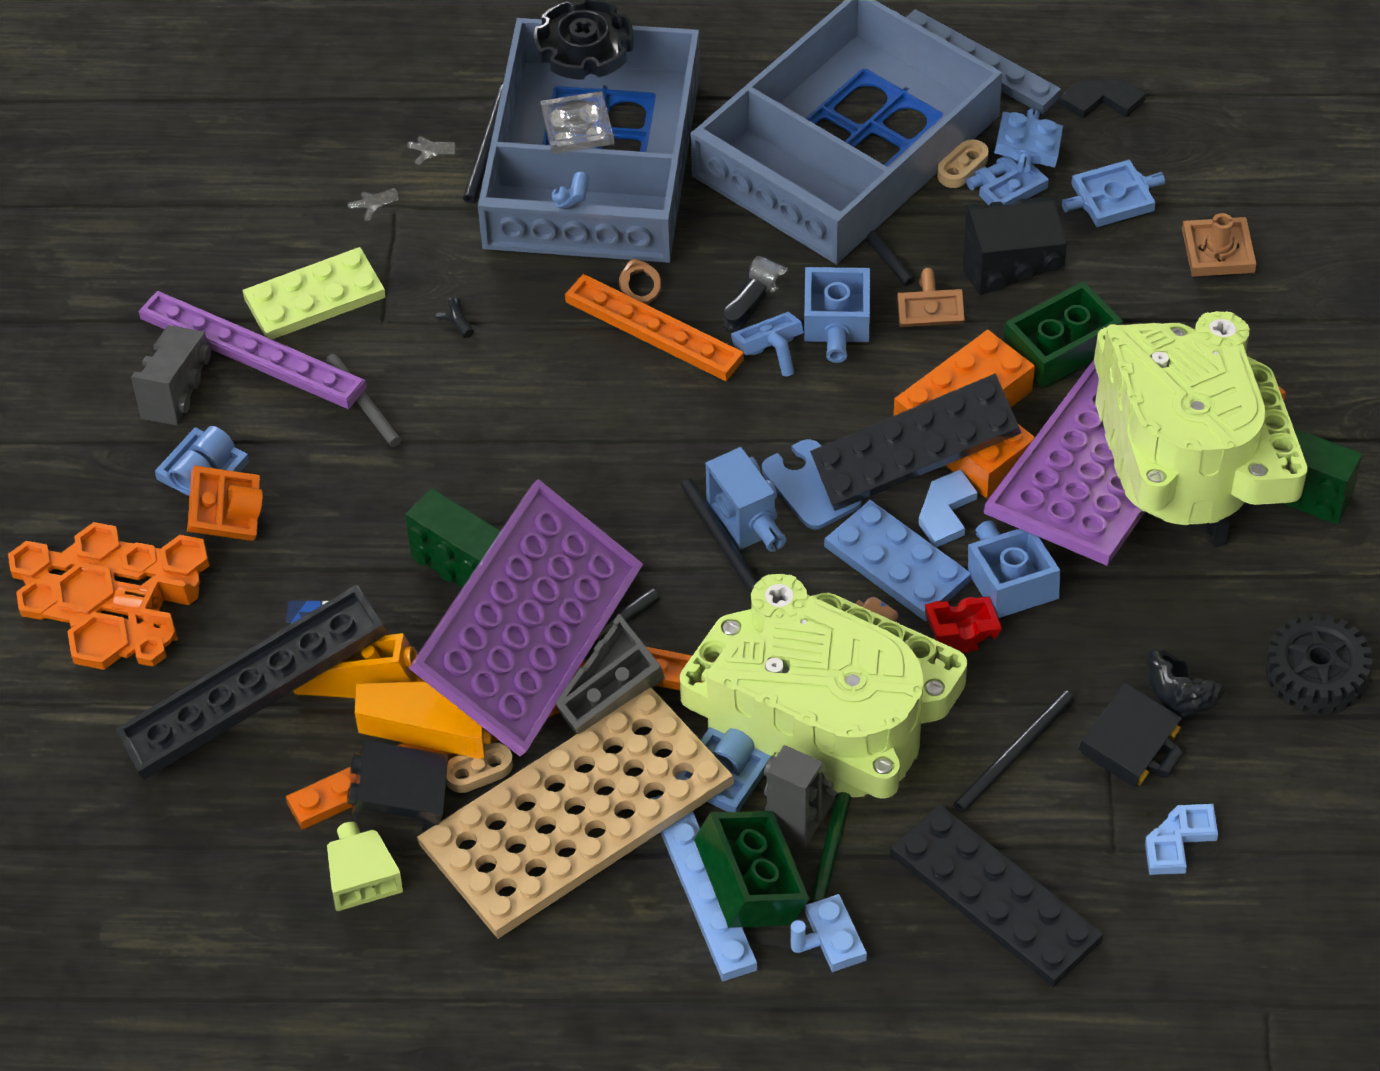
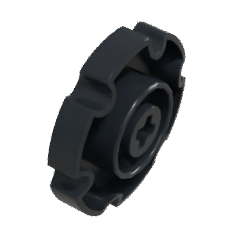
(583, 39)

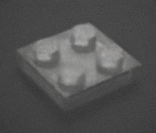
(577, 122)

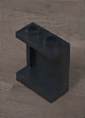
(398, 782)

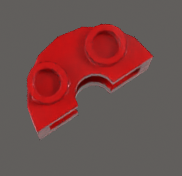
(964, 624)

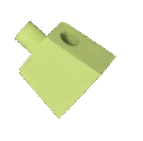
(361, 868)

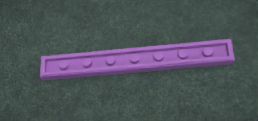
(257, 350)

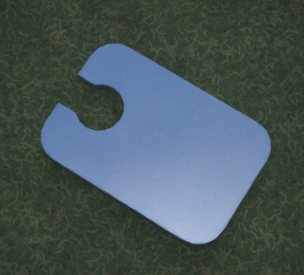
(804, 488)

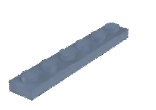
(1016, 80)

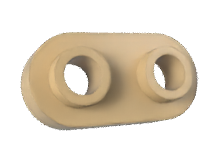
(962, 163)
(479, 770)

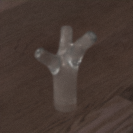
(431, 148)
(374, 201)

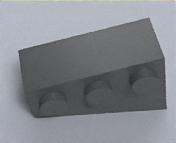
(171, 374)
(610, 678)
(798, 793)

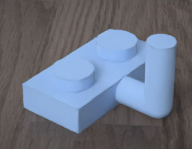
(831, 932)

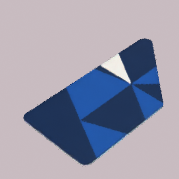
(298, 609)

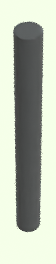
(370, 408)

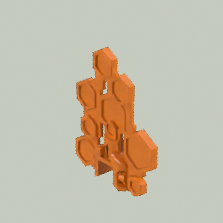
(90, 587)

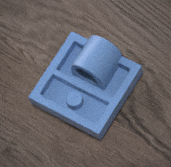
(741, 759)

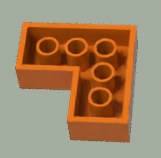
(972, 363)

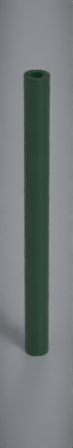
(830, 847)

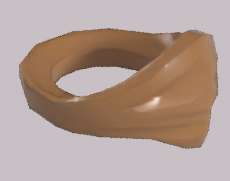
(636, 266)

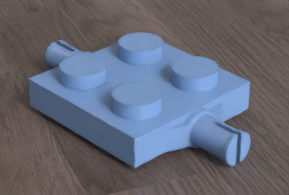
(1028, 139)
(1113, 193)

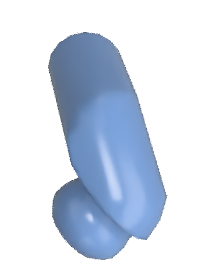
(574, 195)

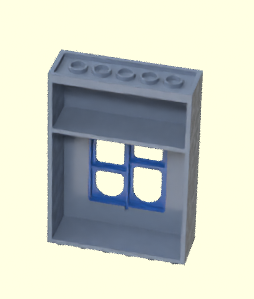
(813, 185)
(629, 194)

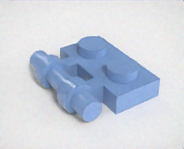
(1011, 185)

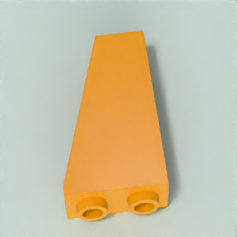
(379, 662)
(419, 717)

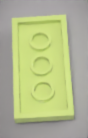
(314, 293)

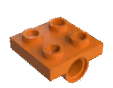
(224, 503)

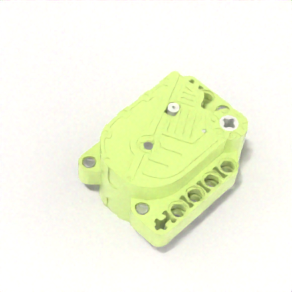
(1195, 420)
(824, 683)

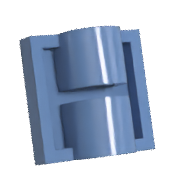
(200, 448)

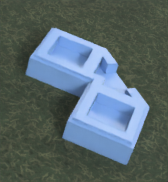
(943, 496)
(1184, 824)

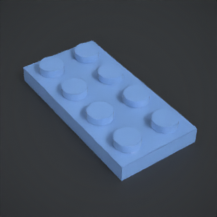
(896, 559)

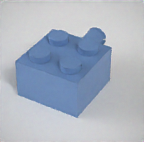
(837, 308)
(743, 500)
(1012, 569)

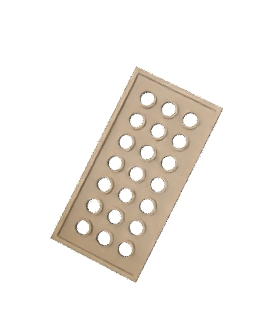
(591, 854)

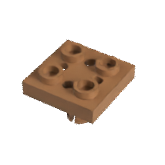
(1218, 240)

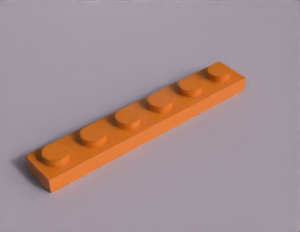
(654, 327)

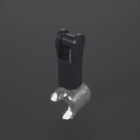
(761, 279)

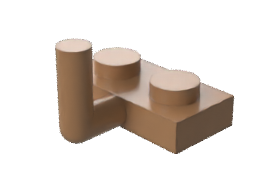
(930, 306)

